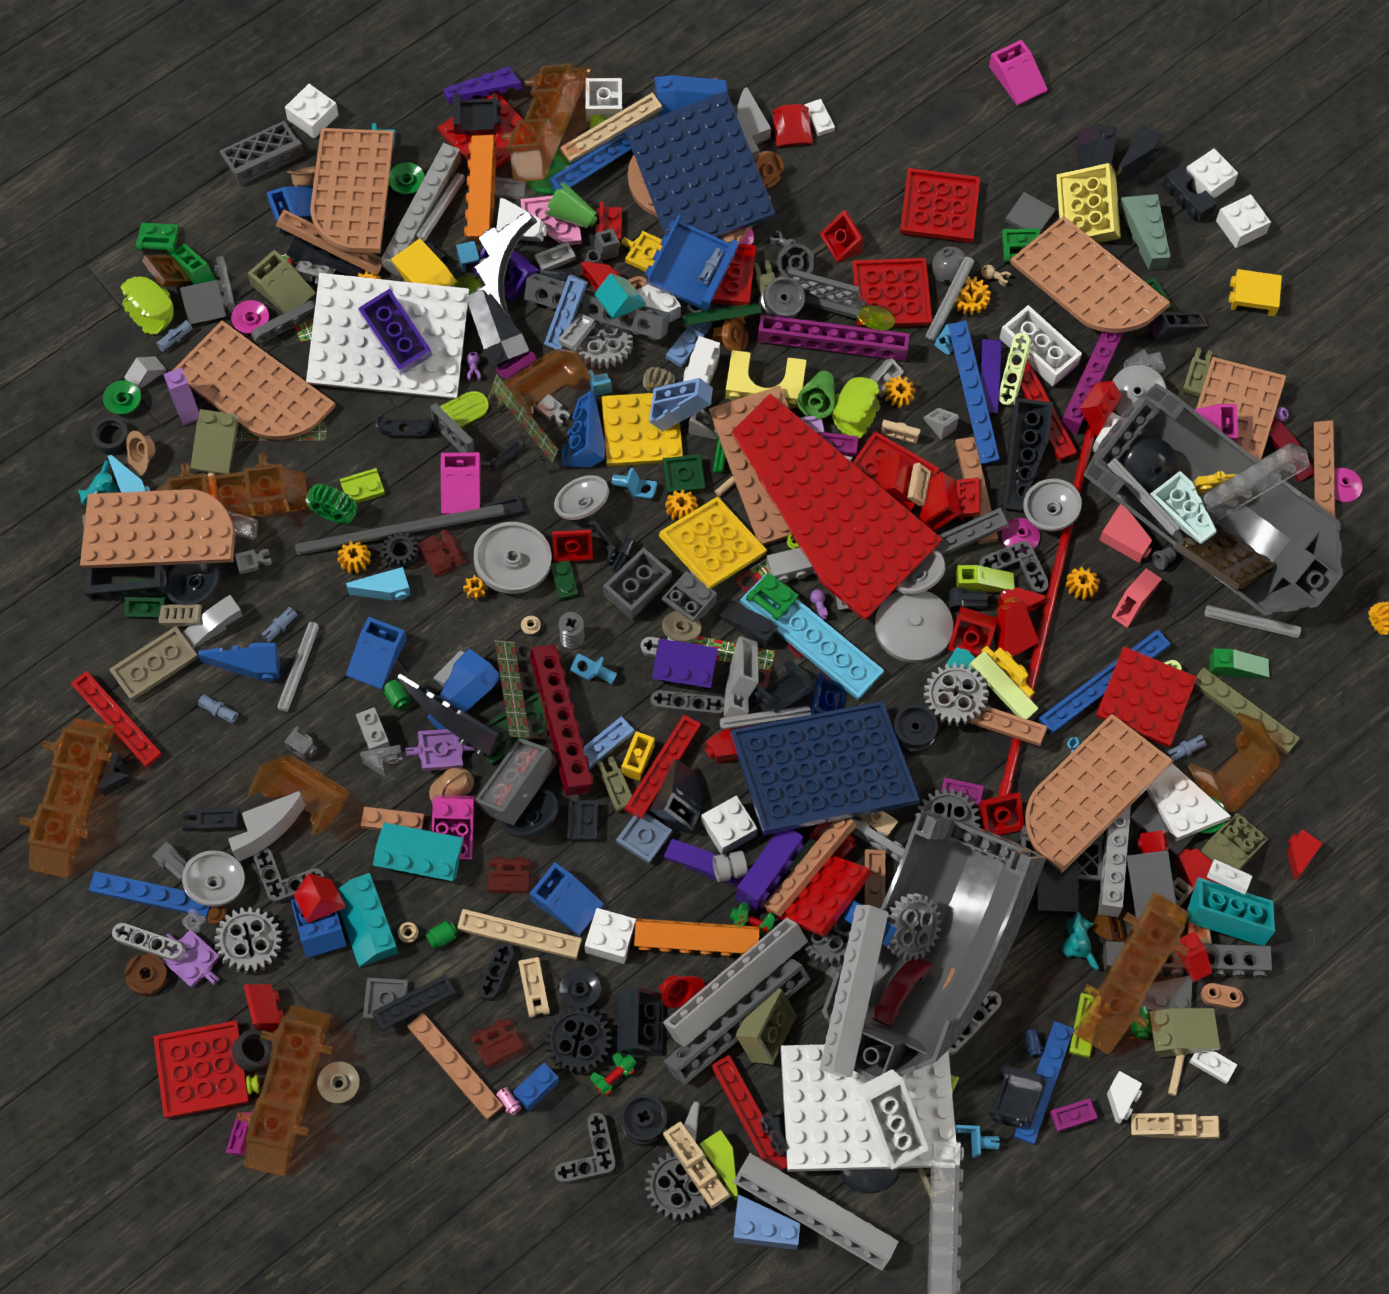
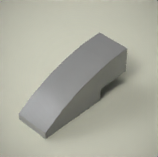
(213, 622)

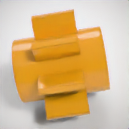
(475, 592)

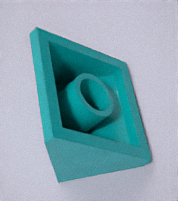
(618, 296)

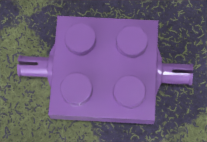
(439, 750)
(197, 960)

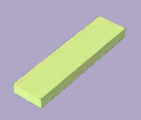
(1003, 686)

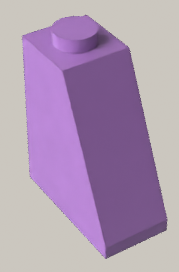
(182, 396)

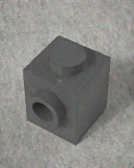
(607, 244)

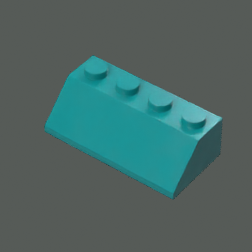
(418, 851)
(1231, 912)
(366, 921)

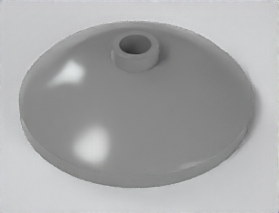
(1135, 377)
(1048, 496)
(581, 497)
(925, 575)
(216, 869)

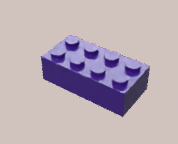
(395, 331)
(769, 869)

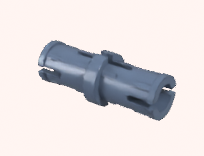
(711, 266)
(165, 343)
(279, 624)
(217, 709)
(1186, 748)

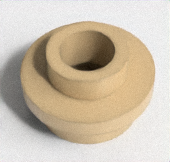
(530, 630)
(408, 926)

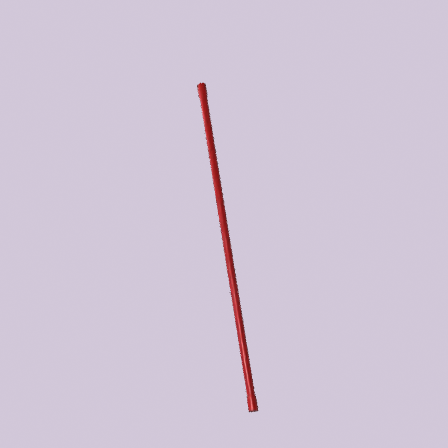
(1006, 784)

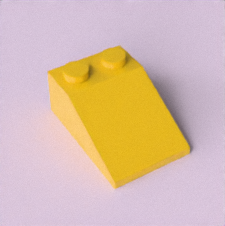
(422, 266)

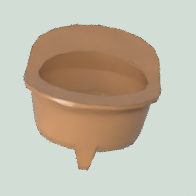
(303, 177)
(140, 452)
(453, 782)

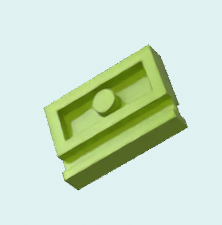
(363, 486)

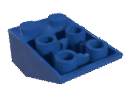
(292, 199)
(376, 653)
(565, 899)
(319, 935)

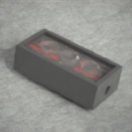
(516, 781)

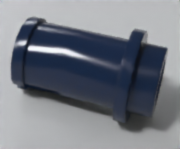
(1034, 1045)

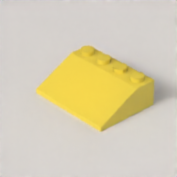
(1091, 201)

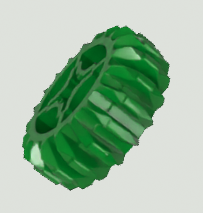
(331, 504)

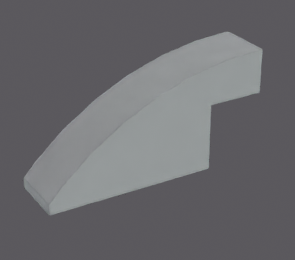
(752, 122)
(741, 677)
(266, 825)

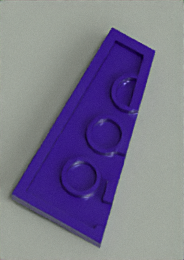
(483, 85)

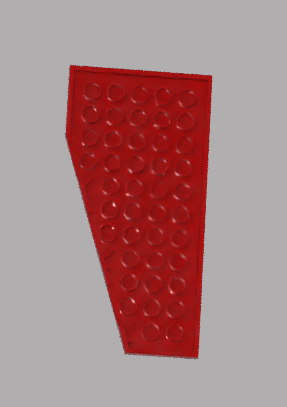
(839, 517)

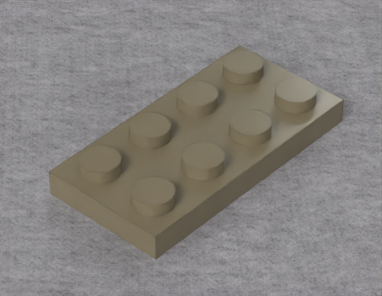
(153, 663)

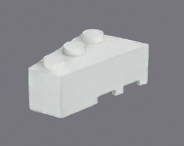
(703, 360)

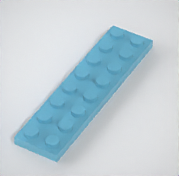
(822, 646)

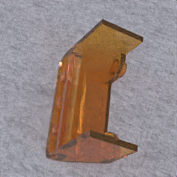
(547, 375)
(1245, 770)
(289, 775)

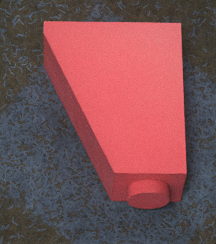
(1126, 535)
(1136, 597)

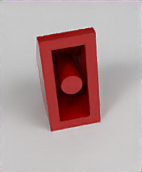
(596, 273)
(1031, 599)
(1153, 841)
(1301, 851)
(1196, 960)

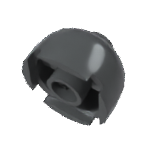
(795, 257)
(947, 262)

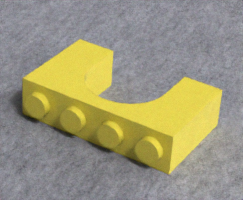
(740, 385)

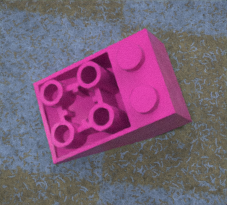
(1018, 72)
(1222, 417)
(460, 482)
(455, 817)

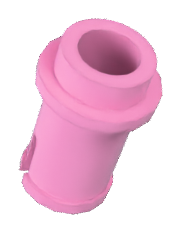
(512, 1105)

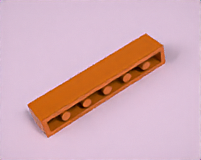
(481, 186)
(695, 936)

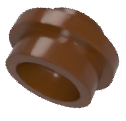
(216, 915)

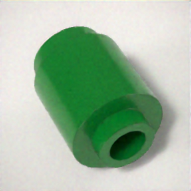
(397, 695)
(441, 934)
(1139, 1031)

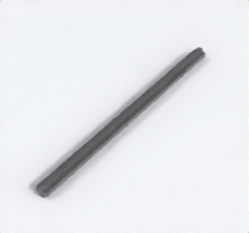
(408, 527)

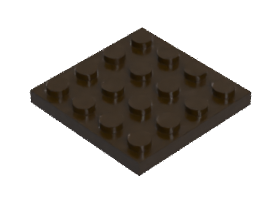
(1226, 558)

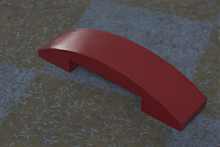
(1280, 437)
(898, 989)

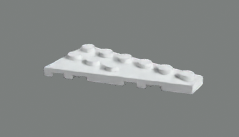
(1184, 804)

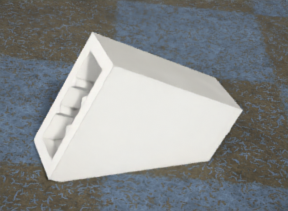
(509, 212)

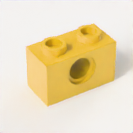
(638, 756)

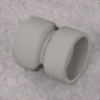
(730, 866)

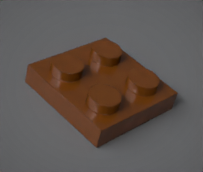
(166, 271)

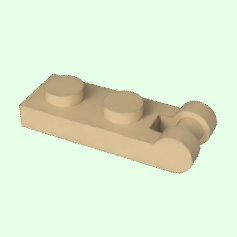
(533, 986)

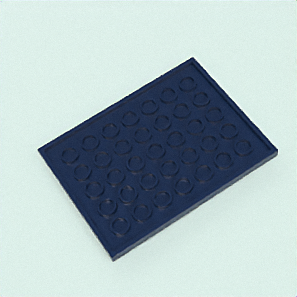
(701, 168)
(824, 767)

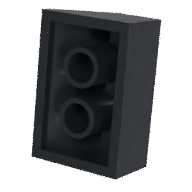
(641, 1022)

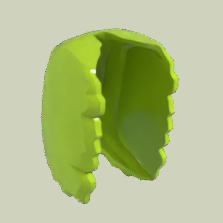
(147, 304)
(856, 406)

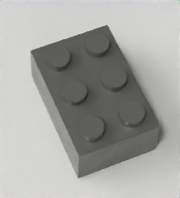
(637, 583)

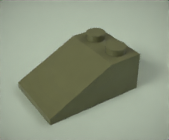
(214, 442)
(767, 1028)
(1184, 1031)

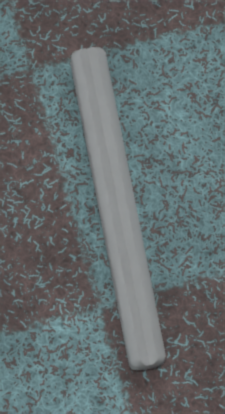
(440, 207)
(949, 298)
(1143, 496)
(1252, 621)
(298, 666)
(763, 717)

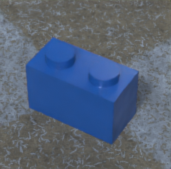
(536, 1087)

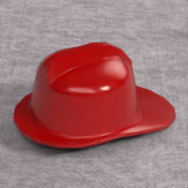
(680, 989)

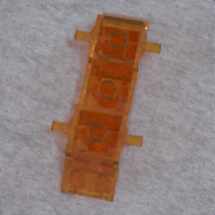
(539, 134)
(250, 493)
(68, 797)
(1132, 973)
(285, 1090)

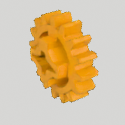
(976, 292)

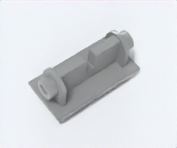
(308, 270)

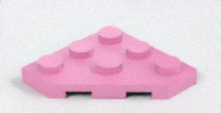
(556, 229)

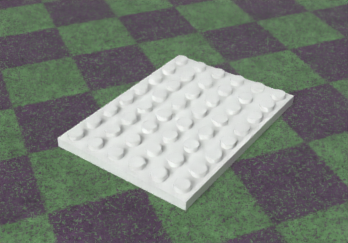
(350, 356)
(827, 1121)

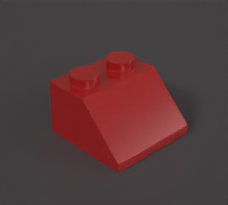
(1100, 404)
(572, 545)
(972, 631)
(263, 1006)

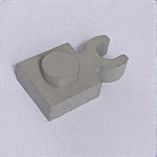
(552, 408)
(249, 561)

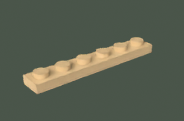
(611, 128)
(519, 934)

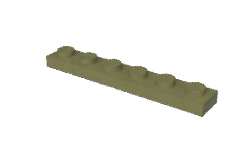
(1236, 703)

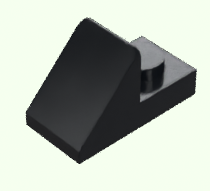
(111, 778)

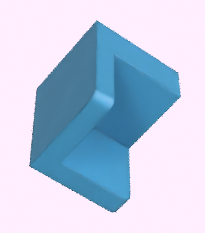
(467, 254)
(600, 384)

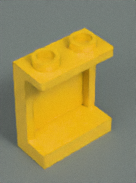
(1256, 290)

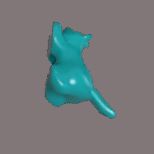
(101, 484)
(1078, 941)

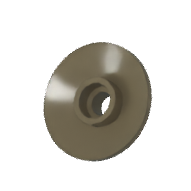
(680, 628)
(331, 1075)

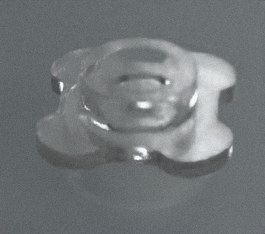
(189, 924)

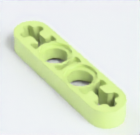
(1017, 369)

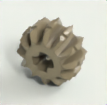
(657, 377)

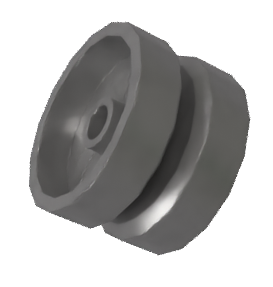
(782, 298)

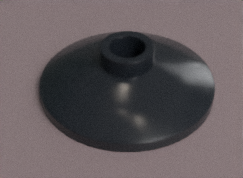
(580, 978)

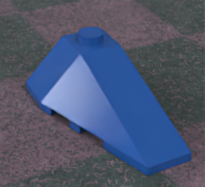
(680, 91)
(586, 438)
(258, 661)
(467, 682)

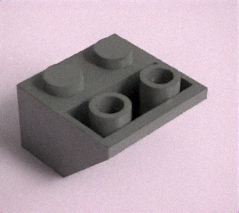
(690, 597)

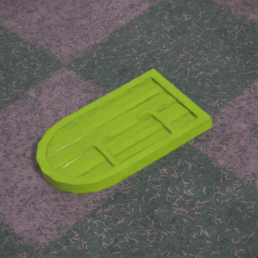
(466, 408)

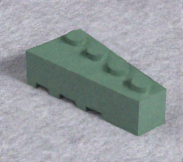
(1146, 224)

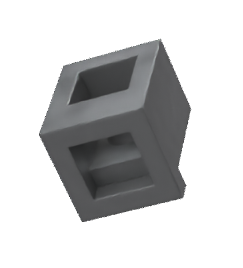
(300, 744)

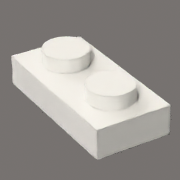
(820, 118)
(1229, 876)
(1214, 1064)

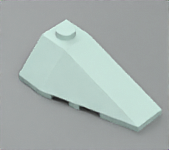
(1185, 507)

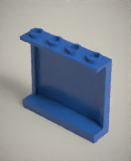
(683, 260)

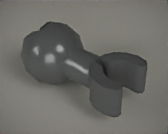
(776, 241)

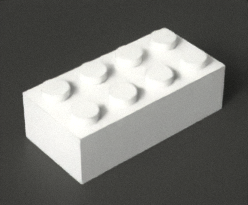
(1049, 351)
(892, 1119)

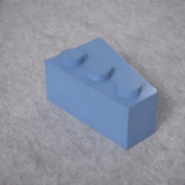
(678, 401)
(763, 1226)

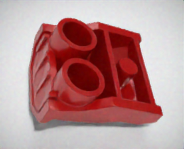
(792, 125)

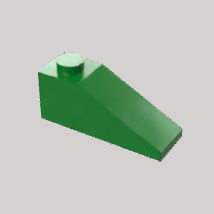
(192, 265)
(1238, 664)

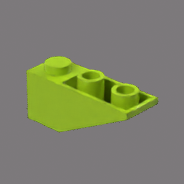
(983, 578)
(720, 1157)

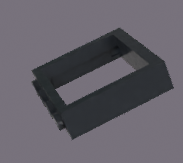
(127, 589)

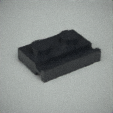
(582, 820)

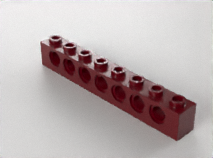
(572, 782)

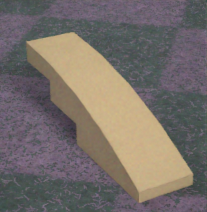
(1175, 1126)
(696, 1165)

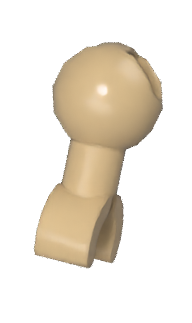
(989, 272)

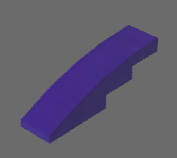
(990, 372)
(695, 860)

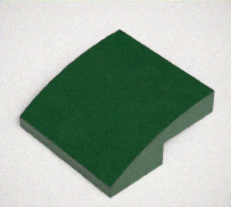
(144, 606)

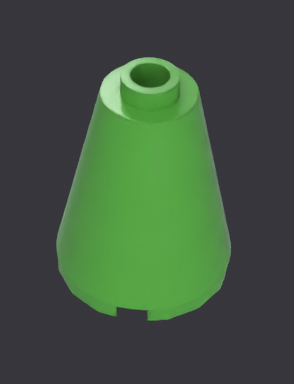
(571, 208)
(818, 396)

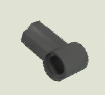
(169, 858)

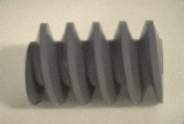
(571, 630)

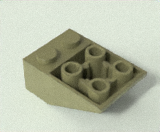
(280, 282)
(1234, 843)

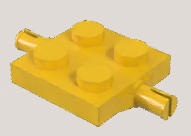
(642, 250)
(1206, 483)
(1014, 671)

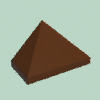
(1109, 928)

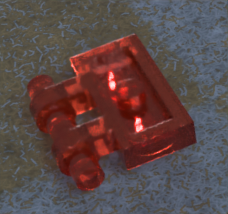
(435, 556)
(508, 881)
(500, 1047)

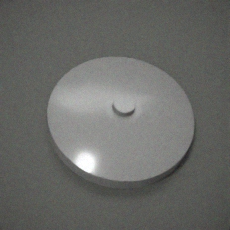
(512, 557)
(913, 626)

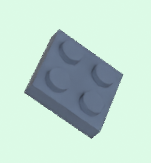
(644, 837)

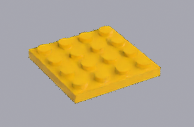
(630, 435)
(712, 542)

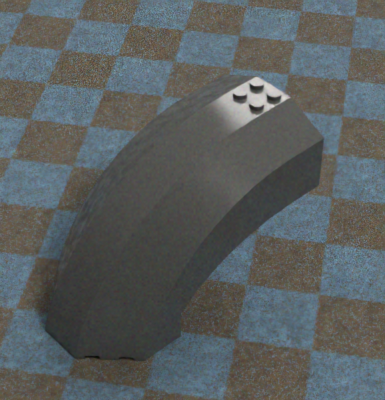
(1277, 524)
(982, 899)

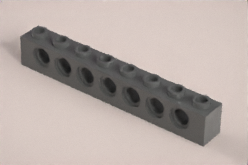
(657, 318)
(1216, 953)
(721, 1034)

